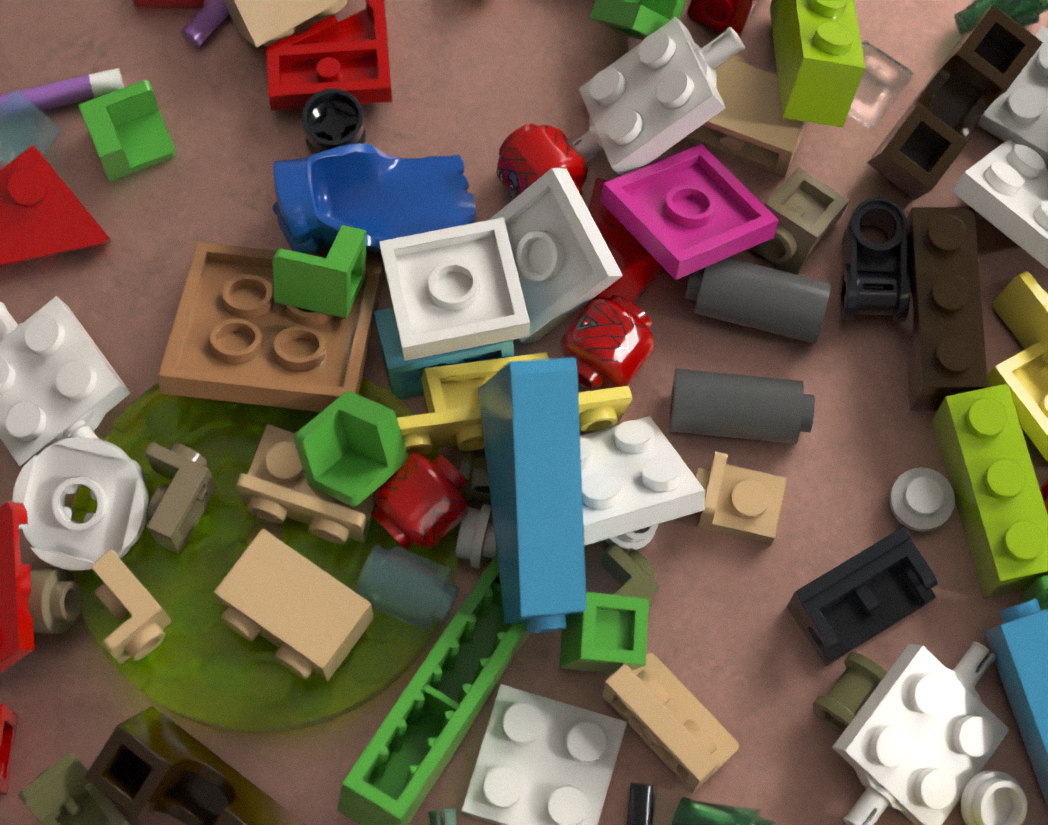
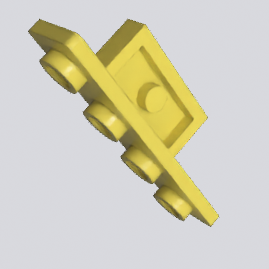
(1025, 312)
(456, 413)

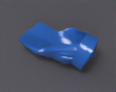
(368, 192)

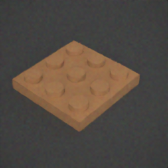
(248, 349)

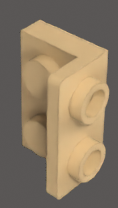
(279, 489)
(670, 721)

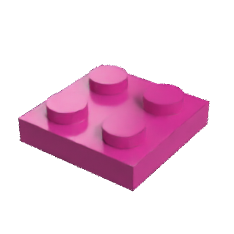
(688, 211)

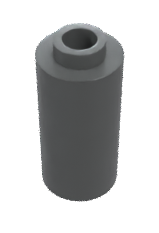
(760, 298)
(740, 406)

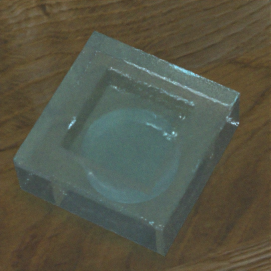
(23, 126)

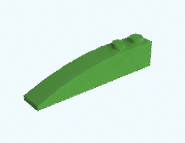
(434, 710)

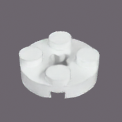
(114, 483)

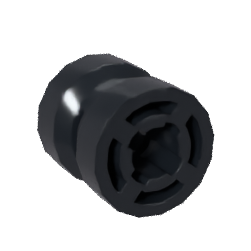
(332, 115)

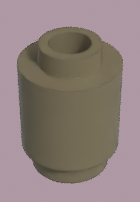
(53, 599)

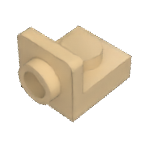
(740, 500)
(125, 596)

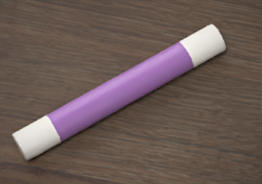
(72, 90)

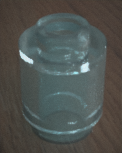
(408, 586)

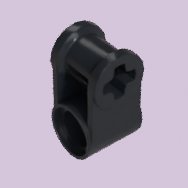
(875, 274)

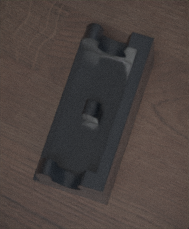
(863, 596)

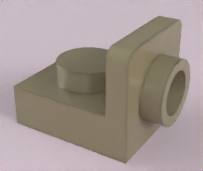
(805, 215)
(178, 507)

